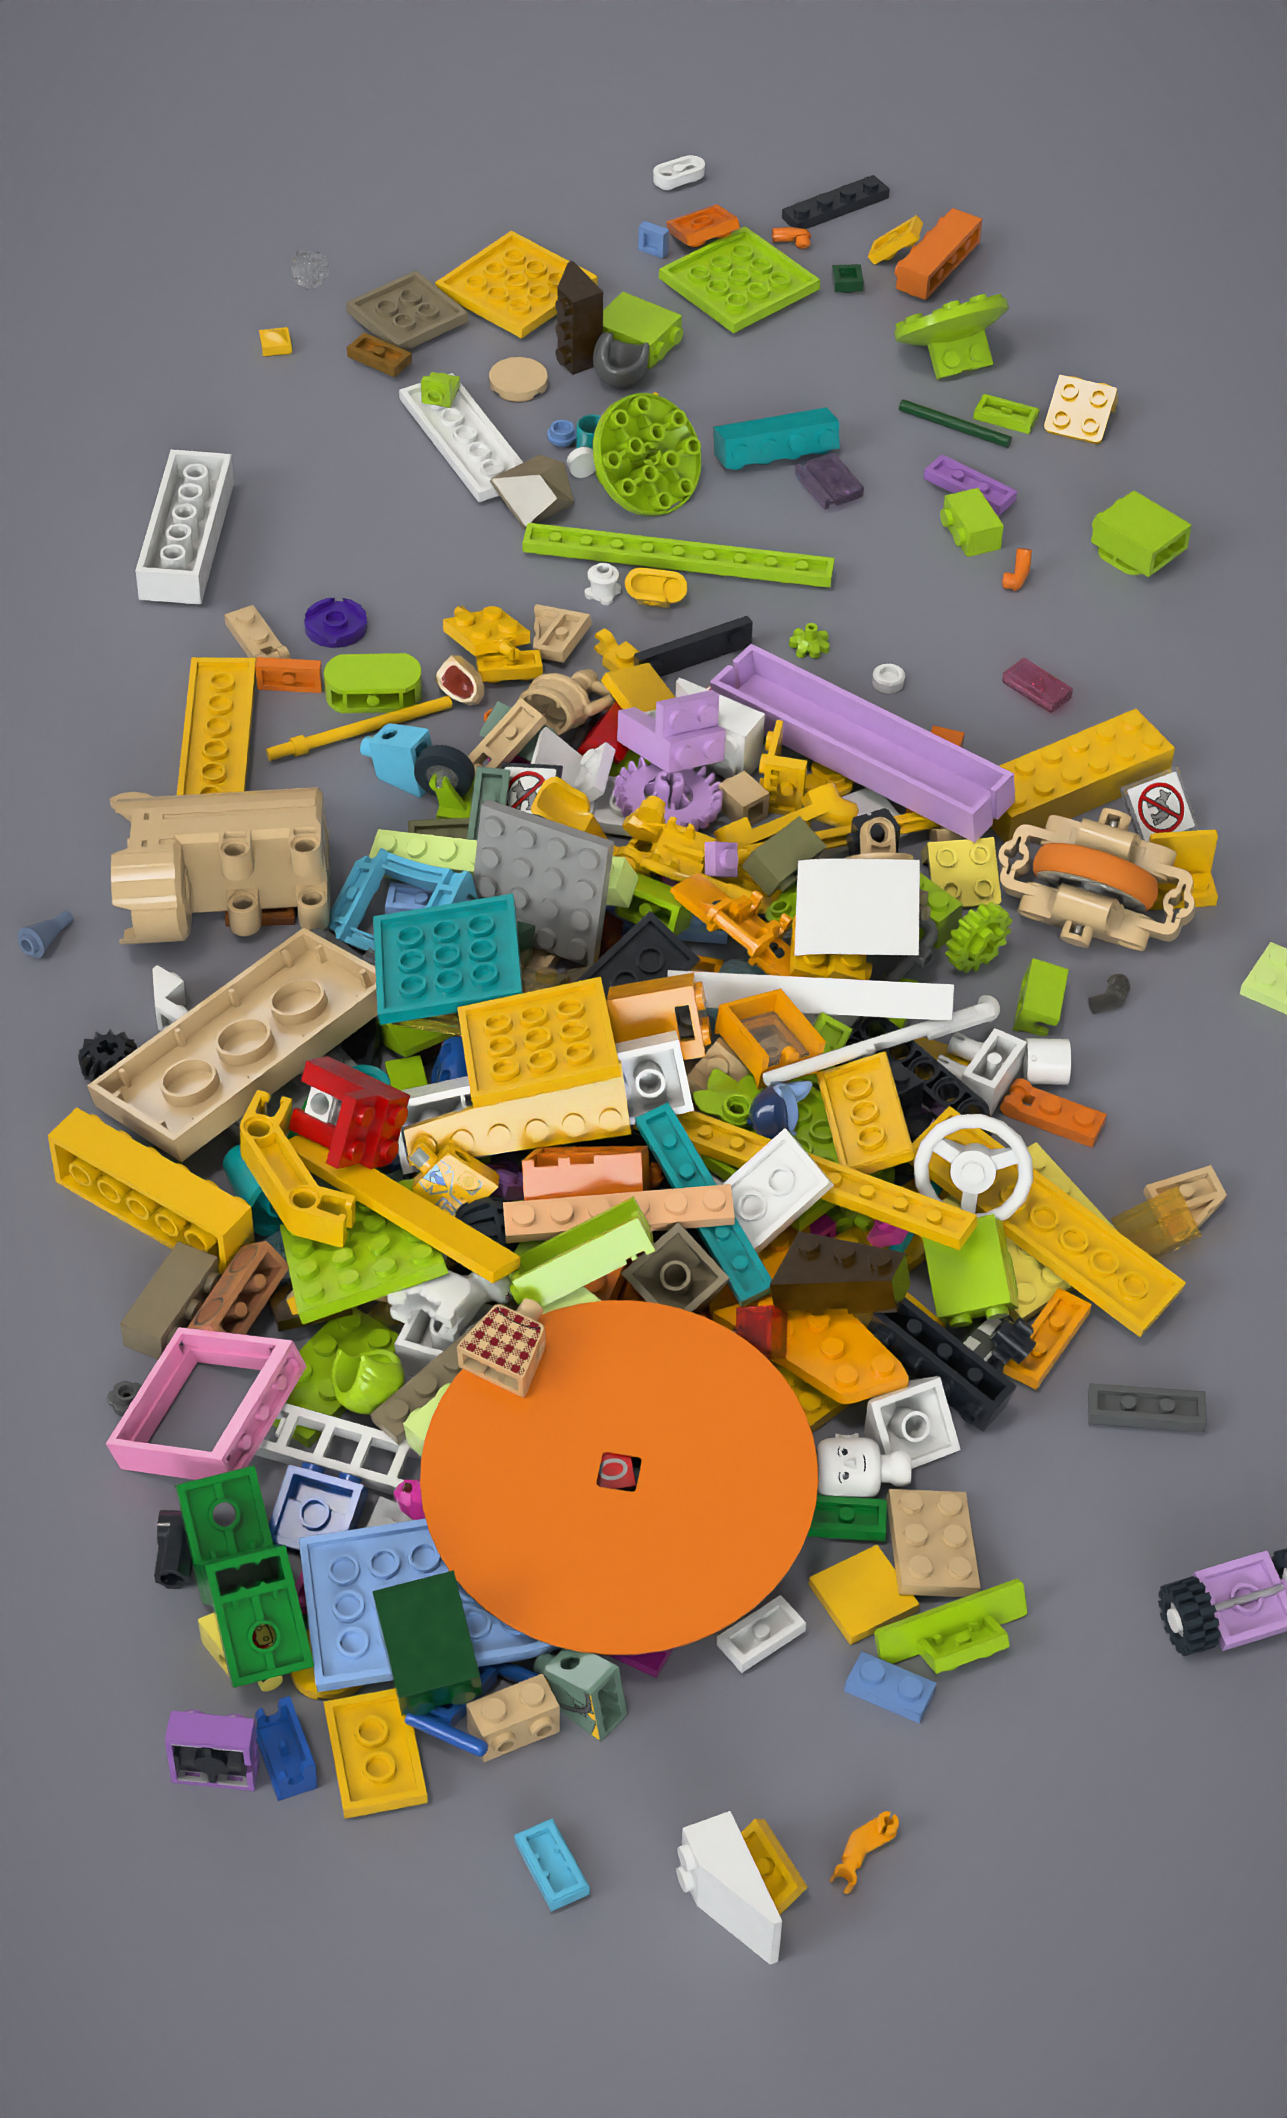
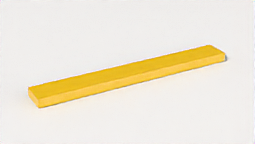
(412, 1213)

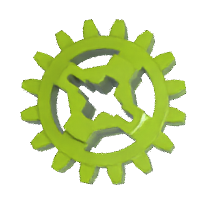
(978, 937)

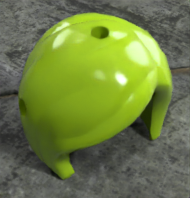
(366, 1379)

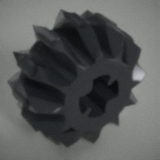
(103, 1053)

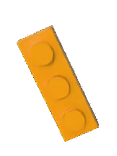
(1052, 1334)

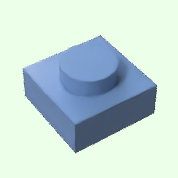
(653, 239)

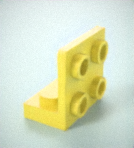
(965, 869)

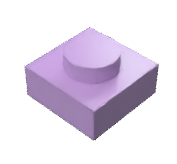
(721, 859)

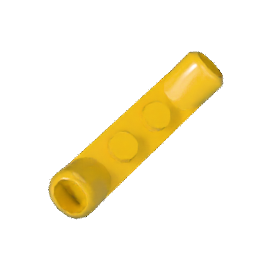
(819, 804)

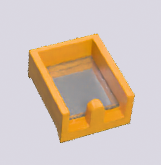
(768, 1033)

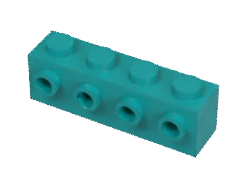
(776, 438)

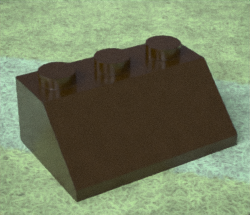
(578, 319)

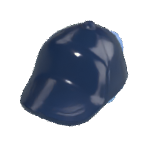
(777, 1108)

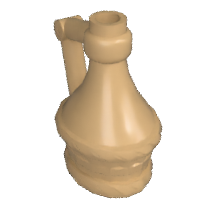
(566, 699)

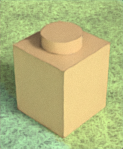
(744, 798)

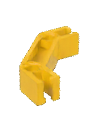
(285, 1180)

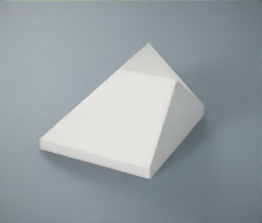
(913, 1421)

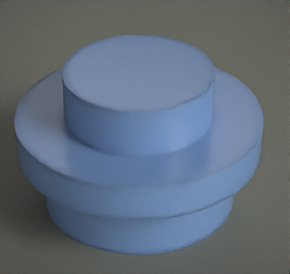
(562, 433)

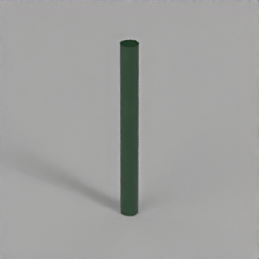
(955, 423)

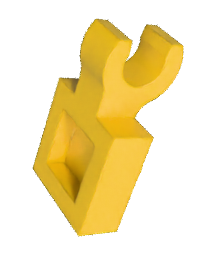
(614, 655)

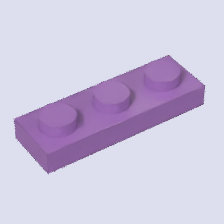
(958, 477)

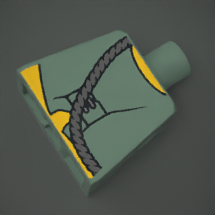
(585, 1689)

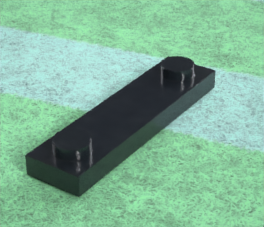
(698, 647)

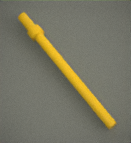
(301, 745)

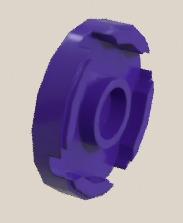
(335, 622)

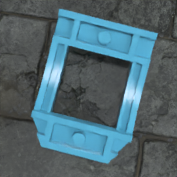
(365, 881)

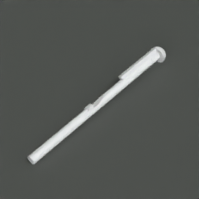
(985, 1011)

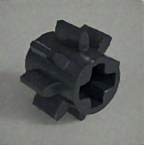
(1012, 1340)

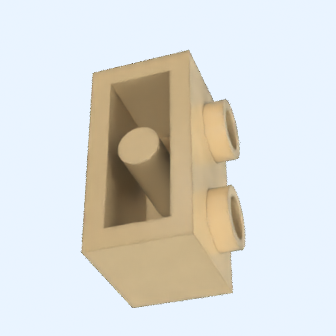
(514, 1716)

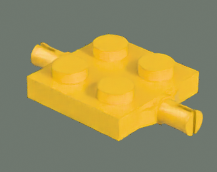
(487, 631)

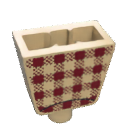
(505, 1346)

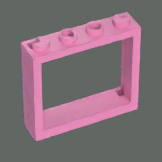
(280, 1371)

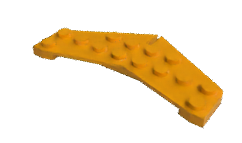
(824, 1350)

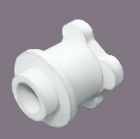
(603, 583)

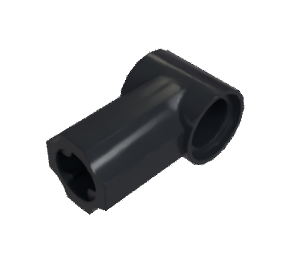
(174, 1556)

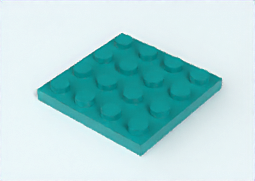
(446, 958)

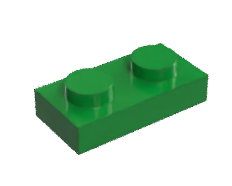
(849, 1518)

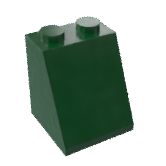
(427, 1643)

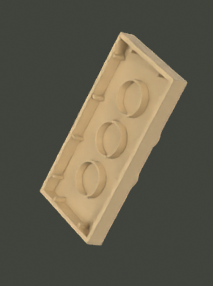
(238, 1041)

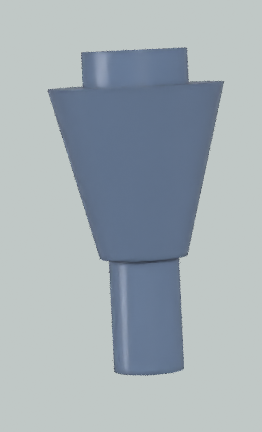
(38, 937)

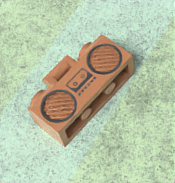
(242, 1290)

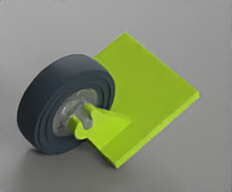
(449, 777)

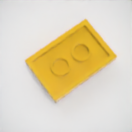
(374, 1754)

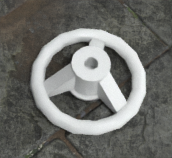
(975, 1164)

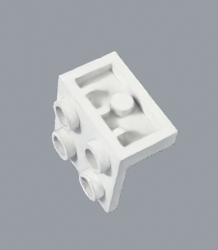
(585, 772)

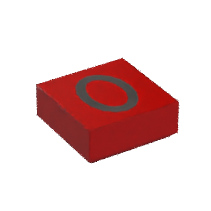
(616, 1472)

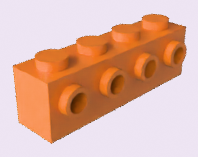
(938, 253)

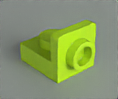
(439, 389)

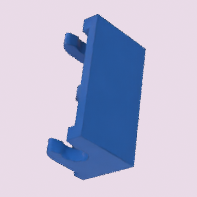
(285, 1751)

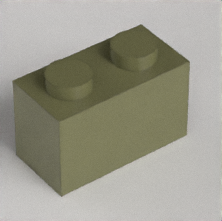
(776, 860)

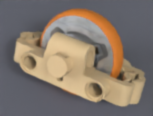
(1096, 881)

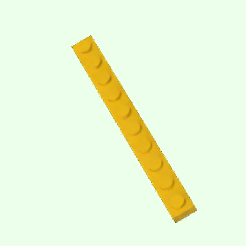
(851, 1188)

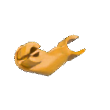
(861, 1842)

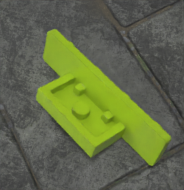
(955, 1630)

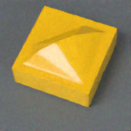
(275, 341)

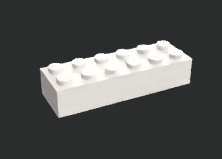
(185, 527)

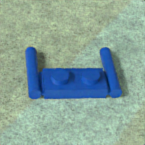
(444, 1718)

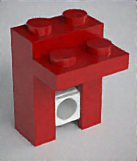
(361, 1115)

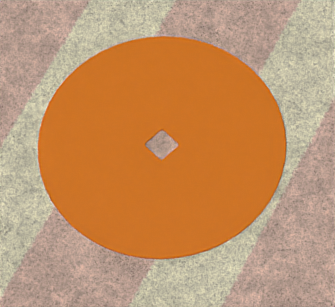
(608, 1569)

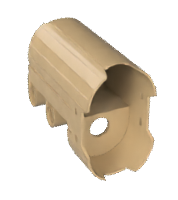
(222, 856)

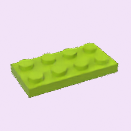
(314, 1388)

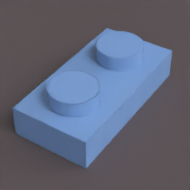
(890, 1687)

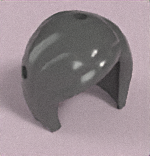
(619, 362)

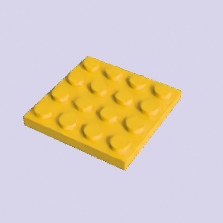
(509, 283)
(538, 1042)

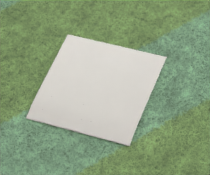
(857, 907)

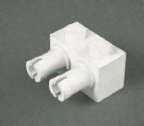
(992, 1064)

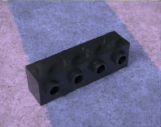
(931, 1351)

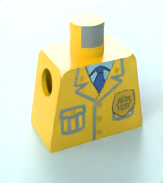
(451, 1177)

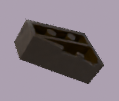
(839, 1275)

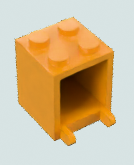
(649, 1010)

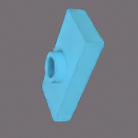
(551, 1864)

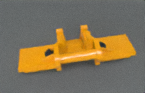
(740, 921)

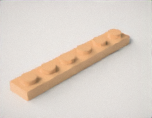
(662, 1209)

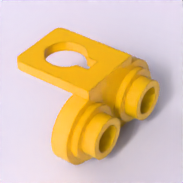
(656, 587)

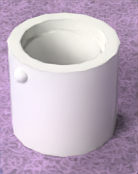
(1047, 1061)

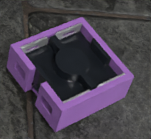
(212, 1750)

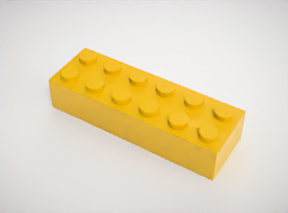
(1083, 771)
(148, 1188)

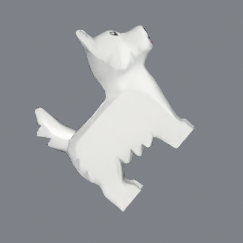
(449, 1299)

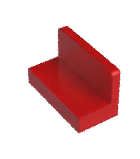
(605, 731)

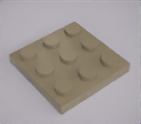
(407, 311)

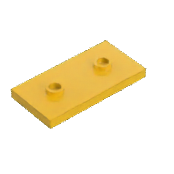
(866, 1115)

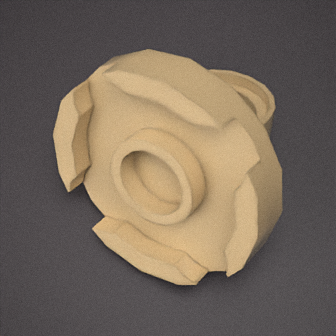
(874, 850)

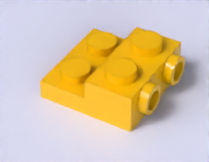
(828, 965)

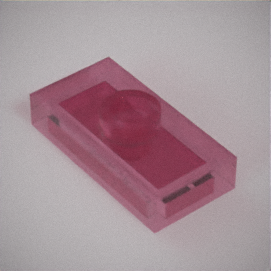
(1037, 685)

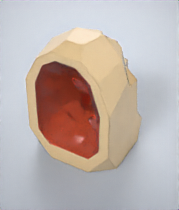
(460, 680)

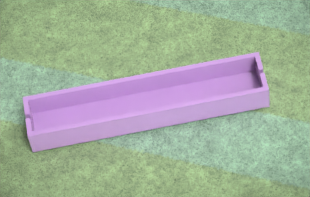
(870, 744)

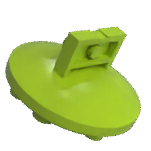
(955, 333)
(647, 454)

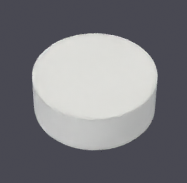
(581, 462)
(888, 678)

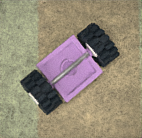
(1227, 1604)

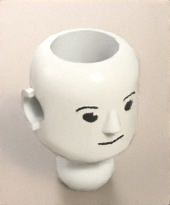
(856, 1468)

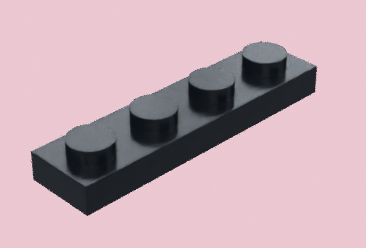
(836, 203)

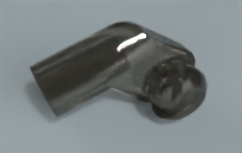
(1114, 997)

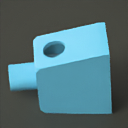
(395, 755)

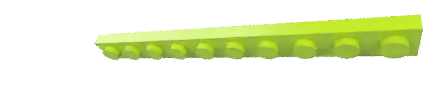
(678, 555)

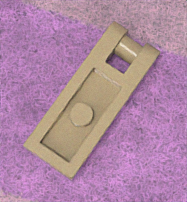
(254, 634)
(508, 736)

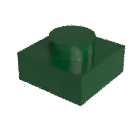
(847, 278)

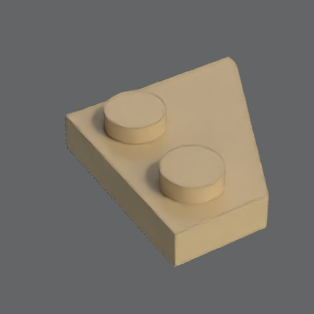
(558, 631)
(1199, 1188)

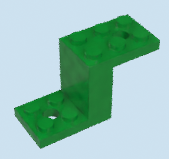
(244, 1576)

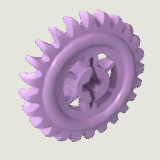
(655, 781)

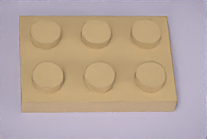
(932, 1543)

